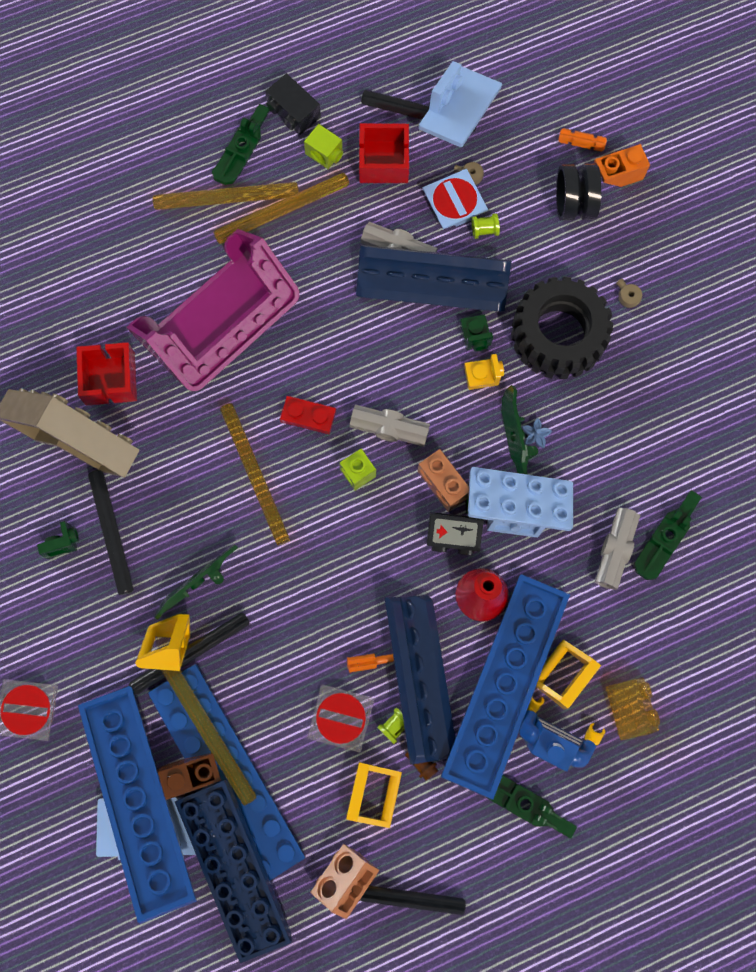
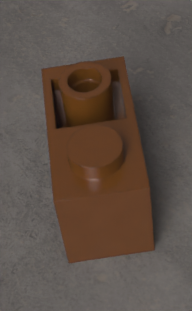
(188, 775)

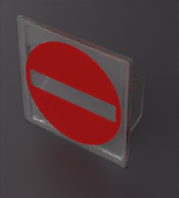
(27, 709)
(340, 718)

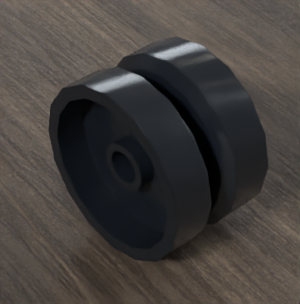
(578, 192)

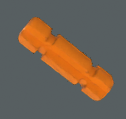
(582, 139)

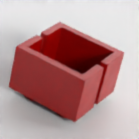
(383, 153)
(105, 377)

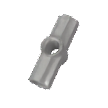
(382, 237)
(389, 425)
(617, 548)

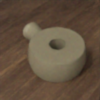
(474, 169)
(626, 290)

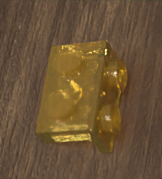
(633, 708)

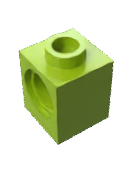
(323, 146)
(357, 469)

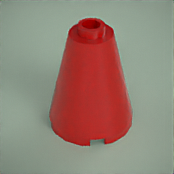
(475, 600)

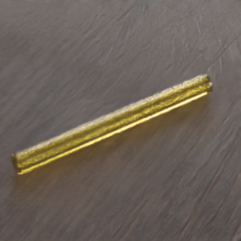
(225, 195)
(283, 207)
(254, 473)
(210, 736)

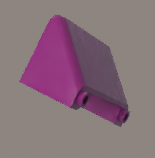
(222, 314)

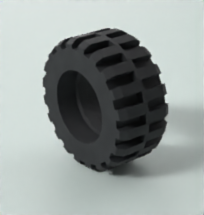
(572, 299)

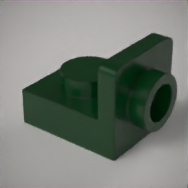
(476, 333)
(58, 545)

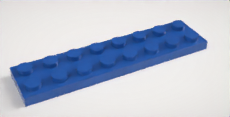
(505, 687)
(136, 805)
(264, 820)

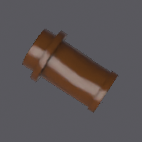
(426, 769)

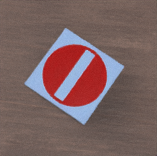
(455, 199)

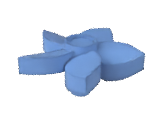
(536, 434)

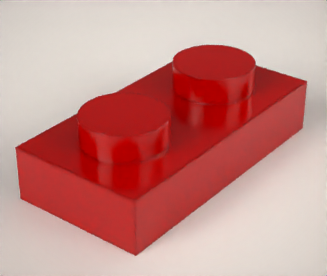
(308, 415)

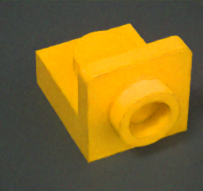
(484, 372)

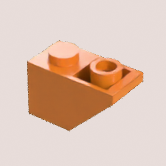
(623, 166)

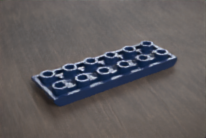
(433, 278)
(420, 678)
(234, 871)

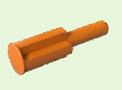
(367, 662)

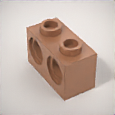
(443, 480)
(348, 883)

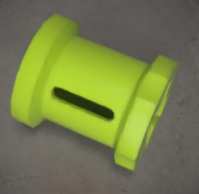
(485, 226)
(393, 726)

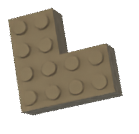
(54, 423)

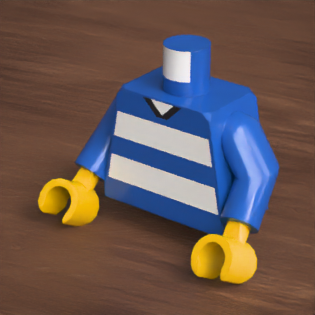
(556, 744)

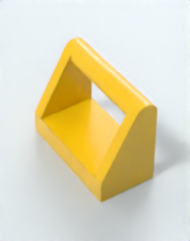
(170, 656)
(577, 684)
(358, 791)

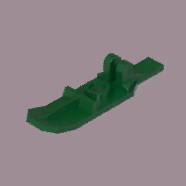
(237, 156)
(515, 435)
(659, 547)
(195, 581)
(540, 812)

